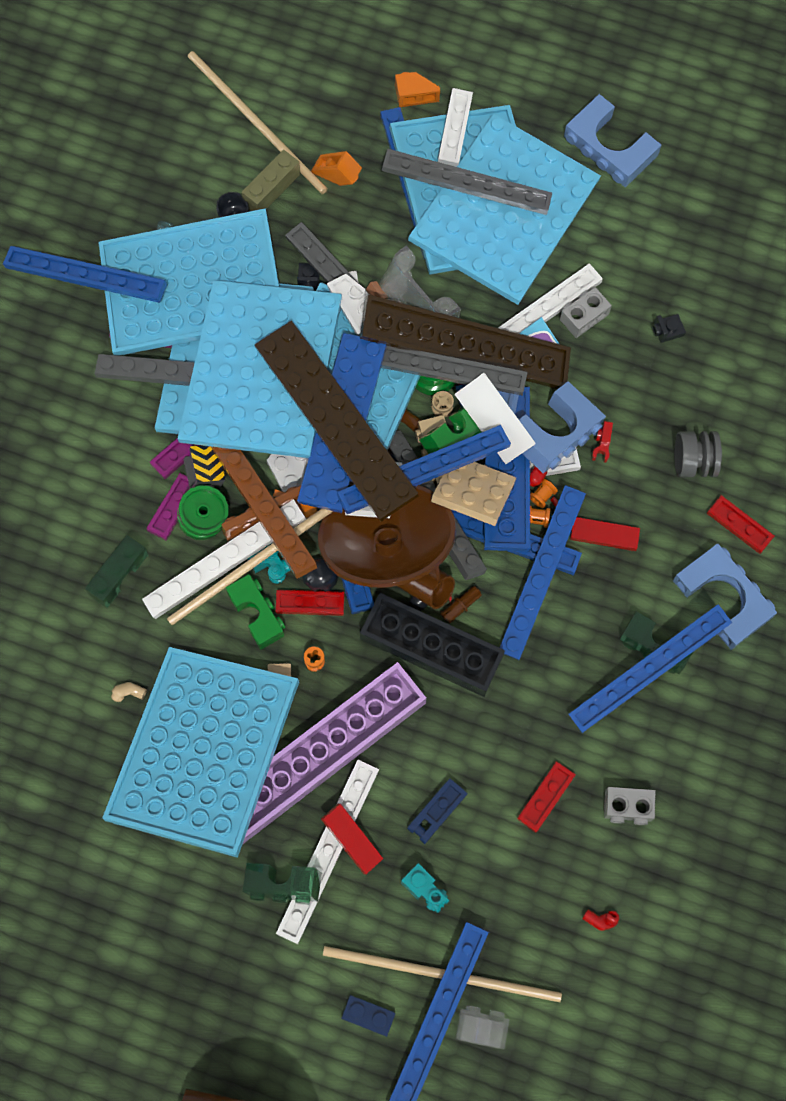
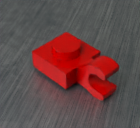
(604, 438)

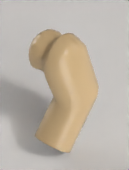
(127, 688)

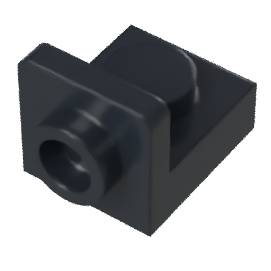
(308, 276)
(668, 328)

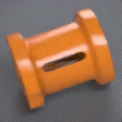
(543, 493)
(539, 516)
(318, 664)

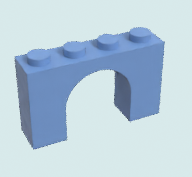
(621, 165)
(581, 418)
(718, 566)

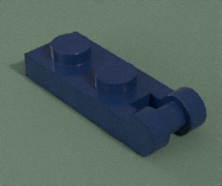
(438, 810)

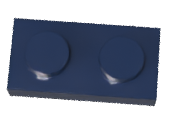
(368, 1016)

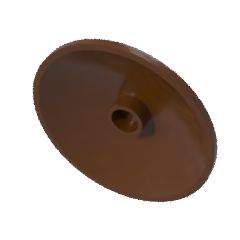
(396, 551)

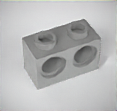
(588, 315)
(629, 798)

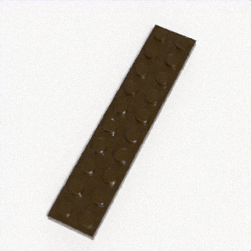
(445, 335)
(336, 421)

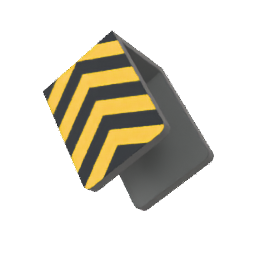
(203, 468)

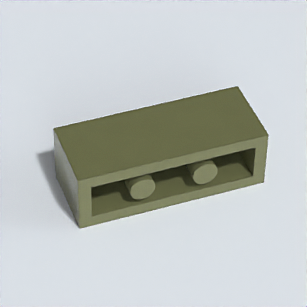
(272, 181)

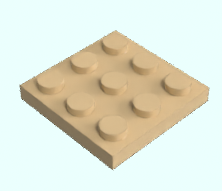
(475, 491)

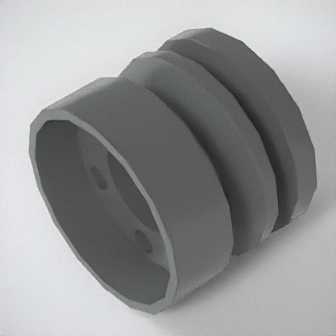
(700, 454)

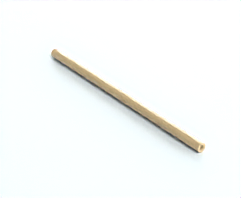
(254, 119)
(243, 569)
(438, 973)

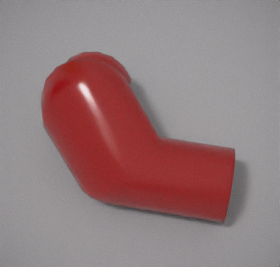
(536, 477)
(603, 921)

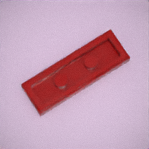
(740, 524)
(605, 534)
(310, 602)
(546, 797)
(352, 838)

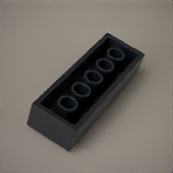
(432, 644)

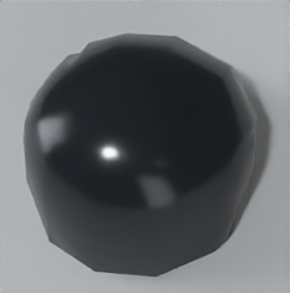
(231, 204)
(321, 577)

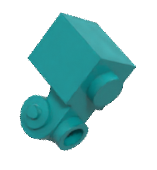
(277, 567)
(421, 884)

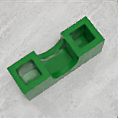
(443, 437)
(247, 594)

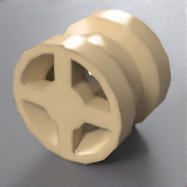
(444, 399)

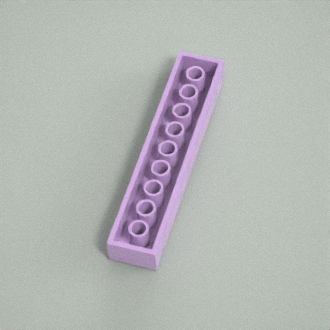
(335, 743)

